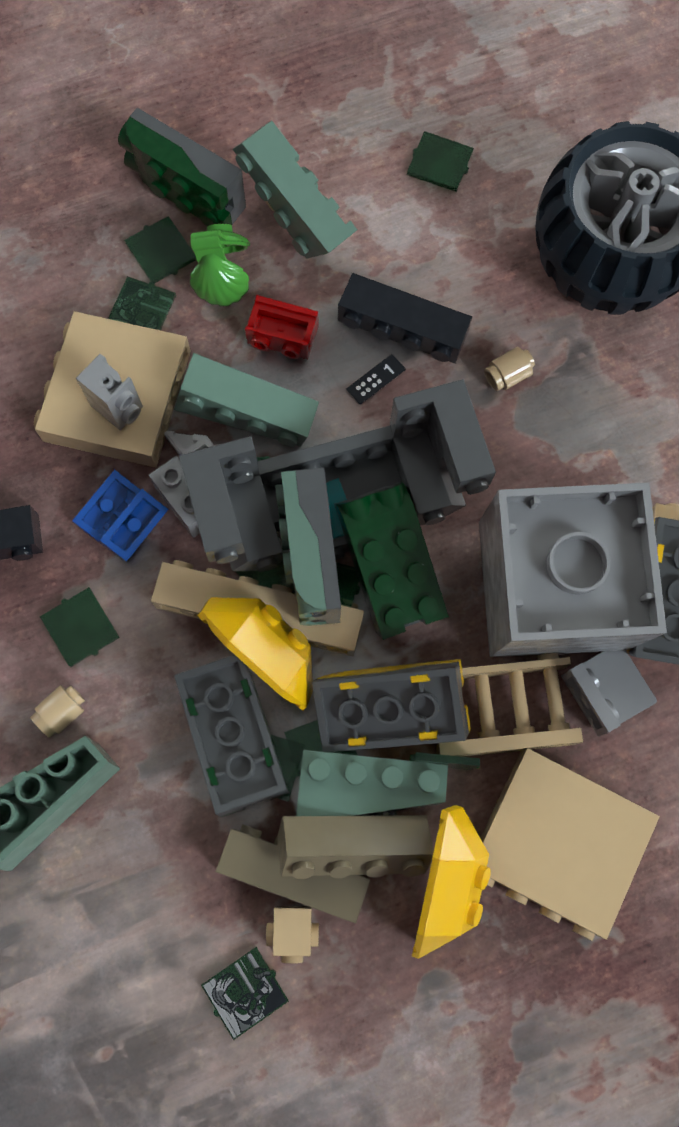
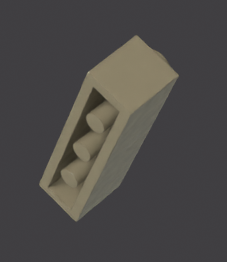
(354, 846)
(258, 864)

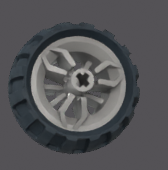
(615, 257)

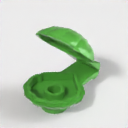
(214, 276)

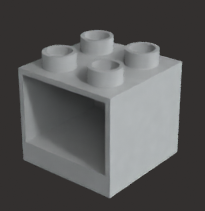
(571, 570)

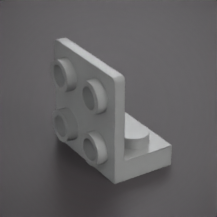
(609, 690)

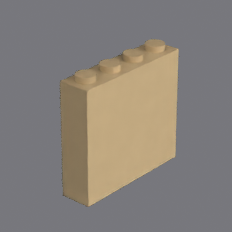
(146, 355)
(565, 844)

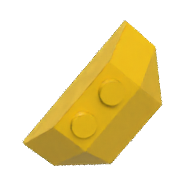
(263, 644)
(453, 884)

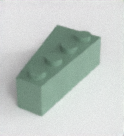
(292, 192)
(245, 402)
(366, 785)
(47, 795)

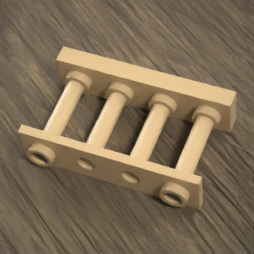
(524, 734)

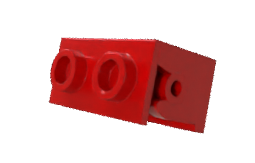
(282, 327)

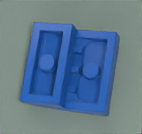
(120, 515)

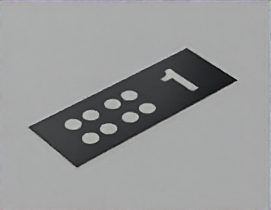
(376, 379)

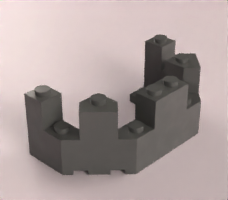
(428, 446)

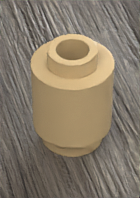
(509, 369)
(58, 710)

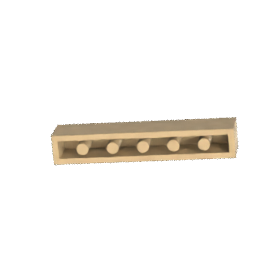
(186, 591)

